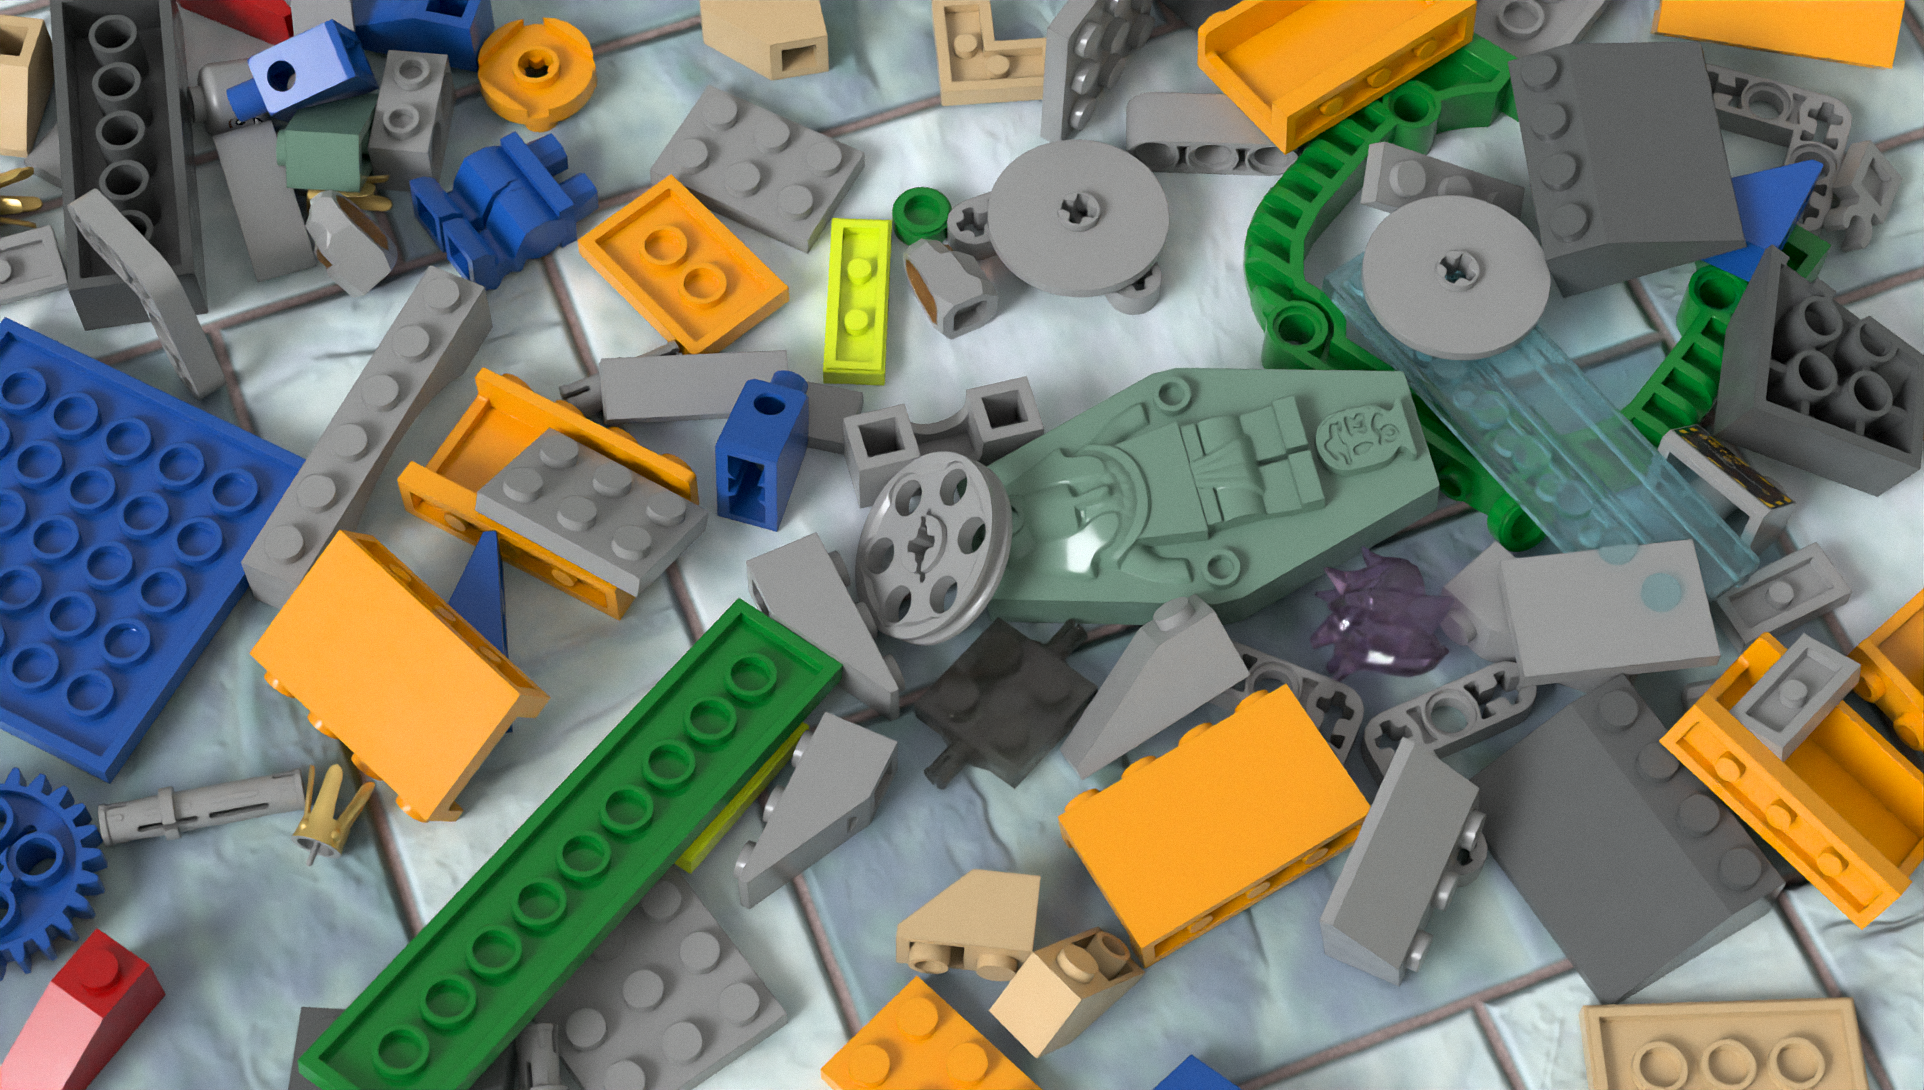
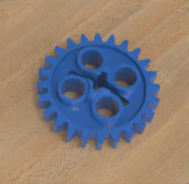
(44, 903)

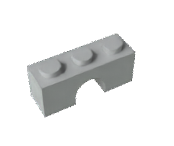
(986, 428)

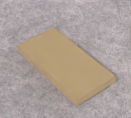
(1724, 1045)

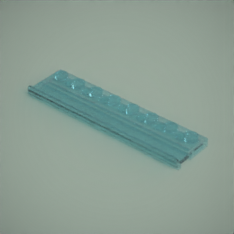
(1561, 450)

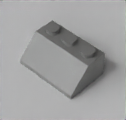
(1402, 865)

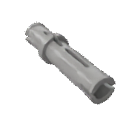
(201, 807)

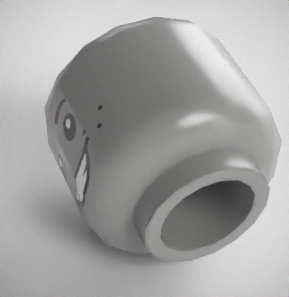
(209, 98)

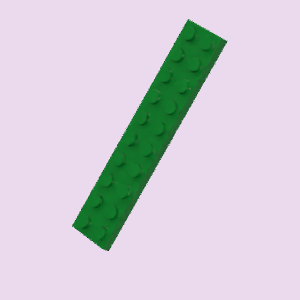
(577, 863)

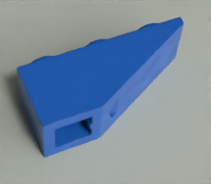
(426, 26)

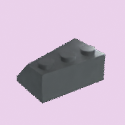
(1819, 383)

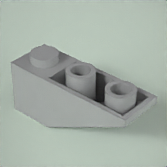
(808, 595)
(827, 801)

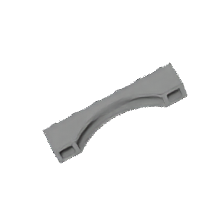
(416, 359)

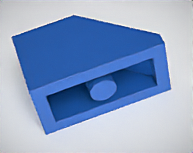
(1769, 210)

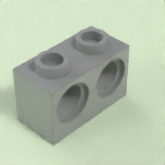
(412, 118)

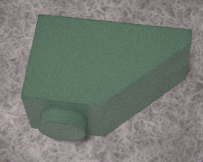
(328, 145)

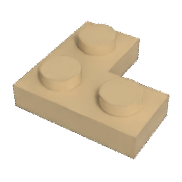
(976, 66)

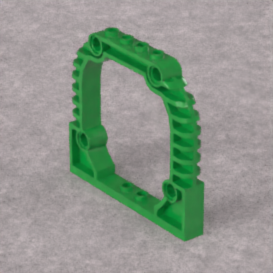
(1454, 94)

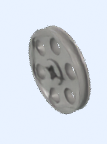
(934, 548)

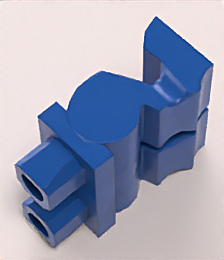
(513, 203)

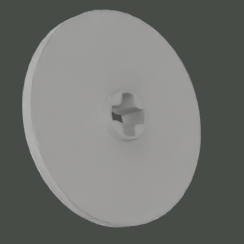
(1089, 259)
(1463, 319)

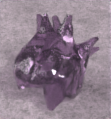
(1381, 619)

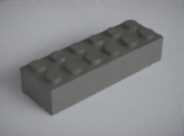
(131, 139)

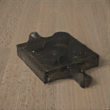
(1005, 703)

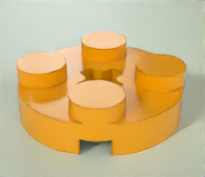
(540, 100)

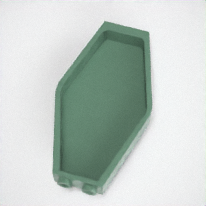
(1208, 490)

